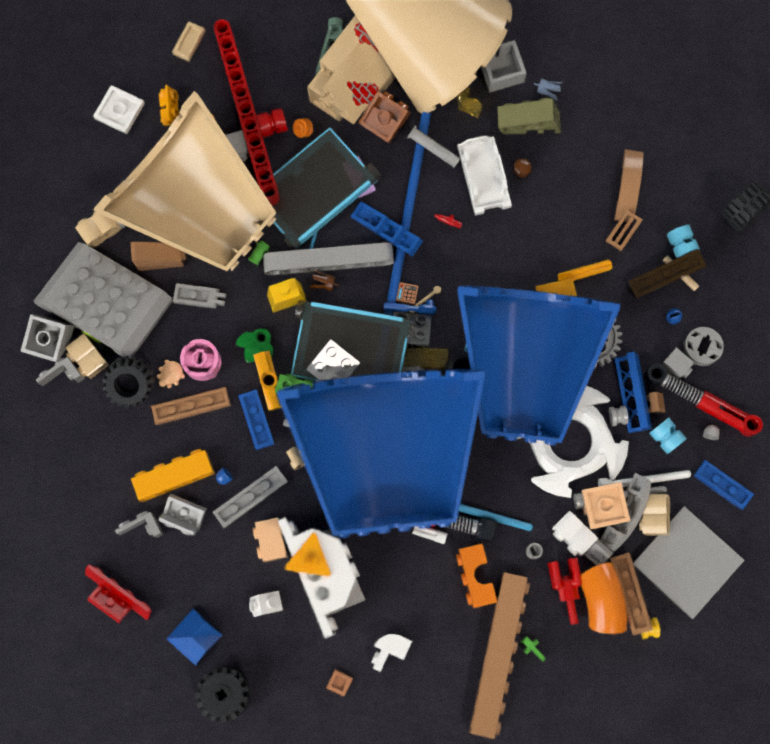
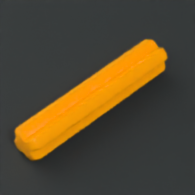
(586, 271)

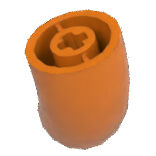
(604, 599)

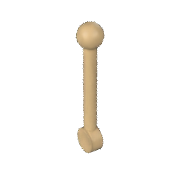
(437, 290)

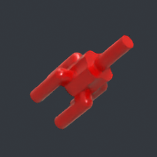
(567, 585)

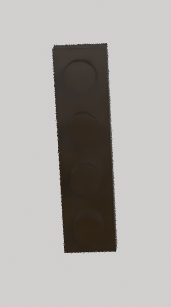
(667, 274)

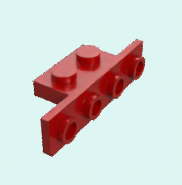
(112, 598)

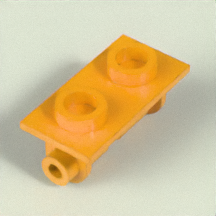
(169, 98)

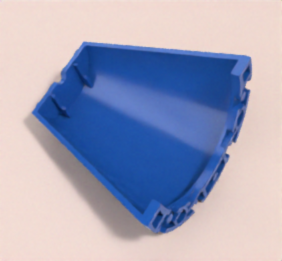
(533, 356)

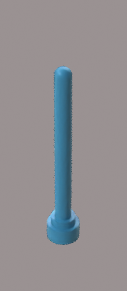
(495, 517)

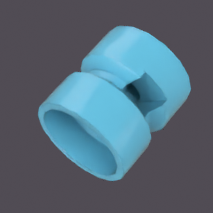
(682, 240)
(668, 435)

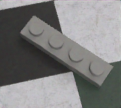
(250, 497)

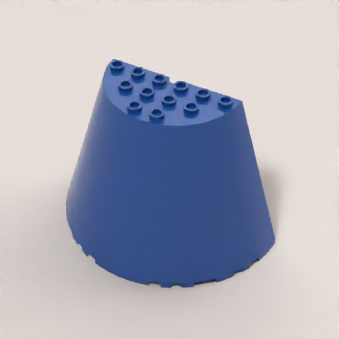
(386, 446)

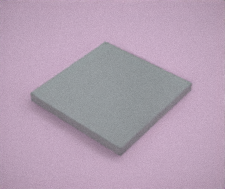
(688, 563)

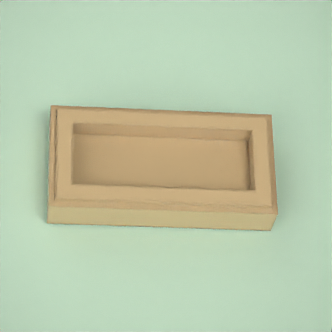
(188, 41)

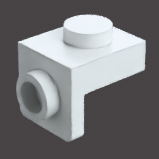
(265, 603)

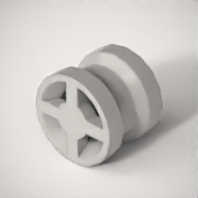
(618, 415)

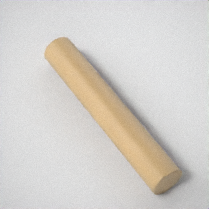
(687, 279)

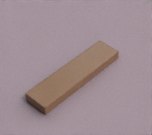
(190, 406)
(635, 604)

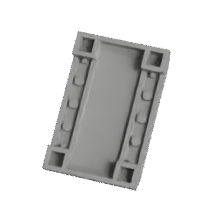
(104, 299)

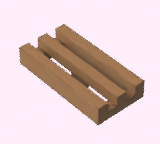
(615, 243)

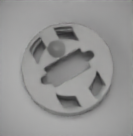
(694, 343)

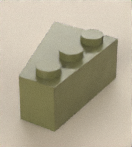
(529, 115)

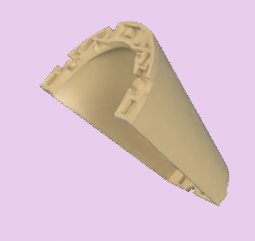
(434, 43)
(193, 192)

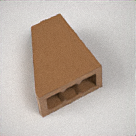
(156, 256)

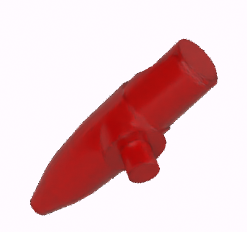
(449, 220)

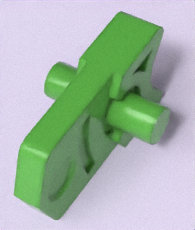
(530, 646)

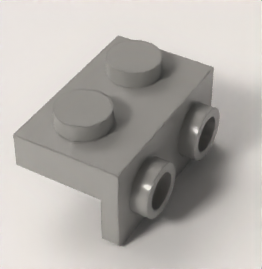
(182, 515)

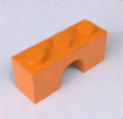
(470, 559)

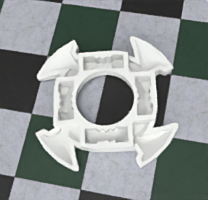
(602, 450)

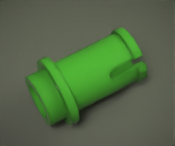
(258, 252)

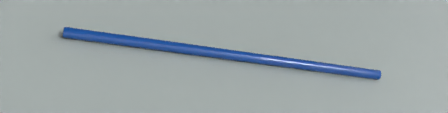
(407, 213)

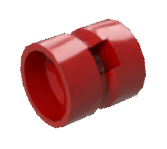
(272, 122)

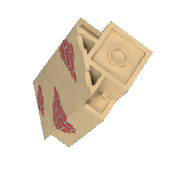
(350, 75)

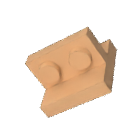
(605, 505)

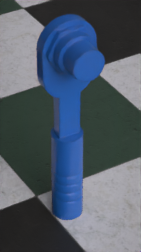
(427, 309)

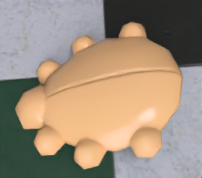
(170, 373)

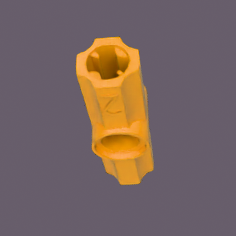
(266, 368)

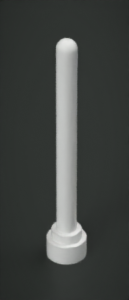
(653, 478)

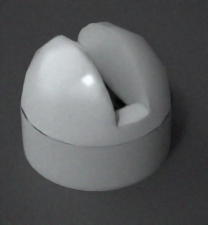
(711, 432)
(537, 550)

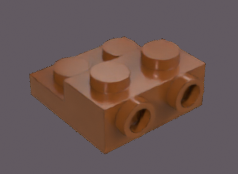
(384, 116)

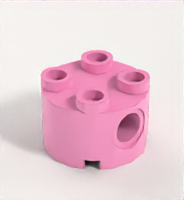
(200, 360)

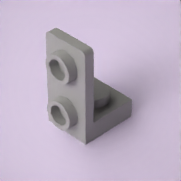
(60, 366)
(152, 526)

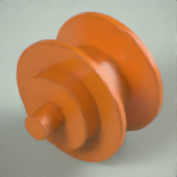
(303, 127)

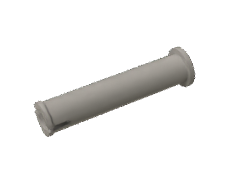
(434, 147)

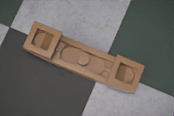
(630, 184)

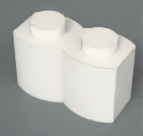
(574, 534)

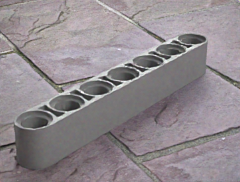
(328, 258)

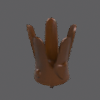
(328, 280)

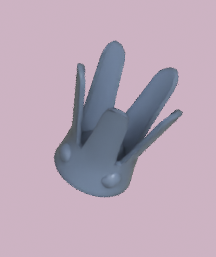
(544, 86)

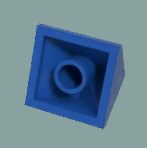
(194, 637)

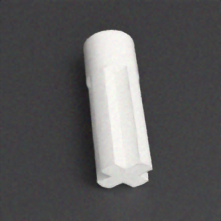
(432, 534)

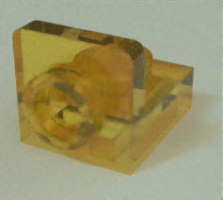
(469, 105)

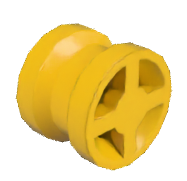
(655, 632)

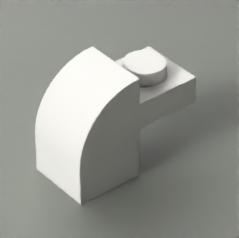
(390, 644)

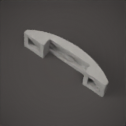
(616, 535)

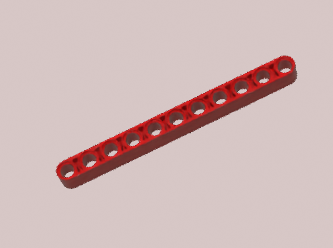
(243, 103)

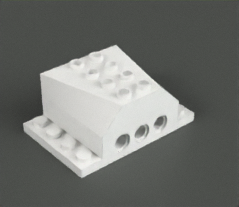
(332, 592)

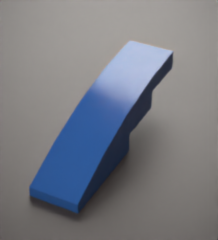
(386, 229)

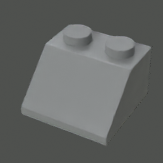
(46, 337)

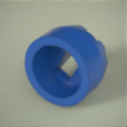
(674, 320)
(223, 476)

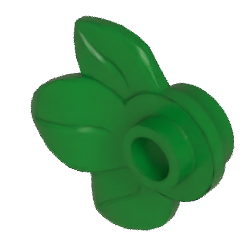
(252, 345)

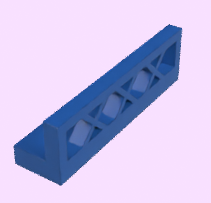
(638, 392)

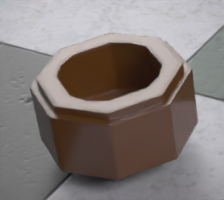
(522, 168)

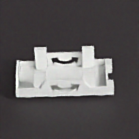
(484, 174)

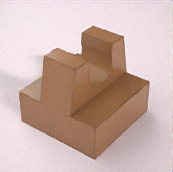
(656, 402)

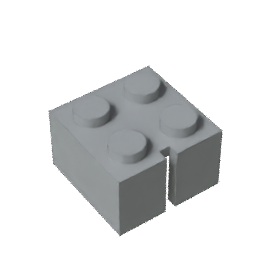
(504, 69)

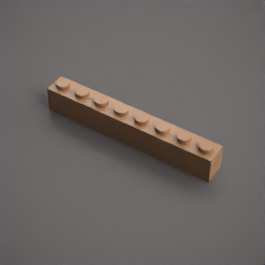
(498, 655)

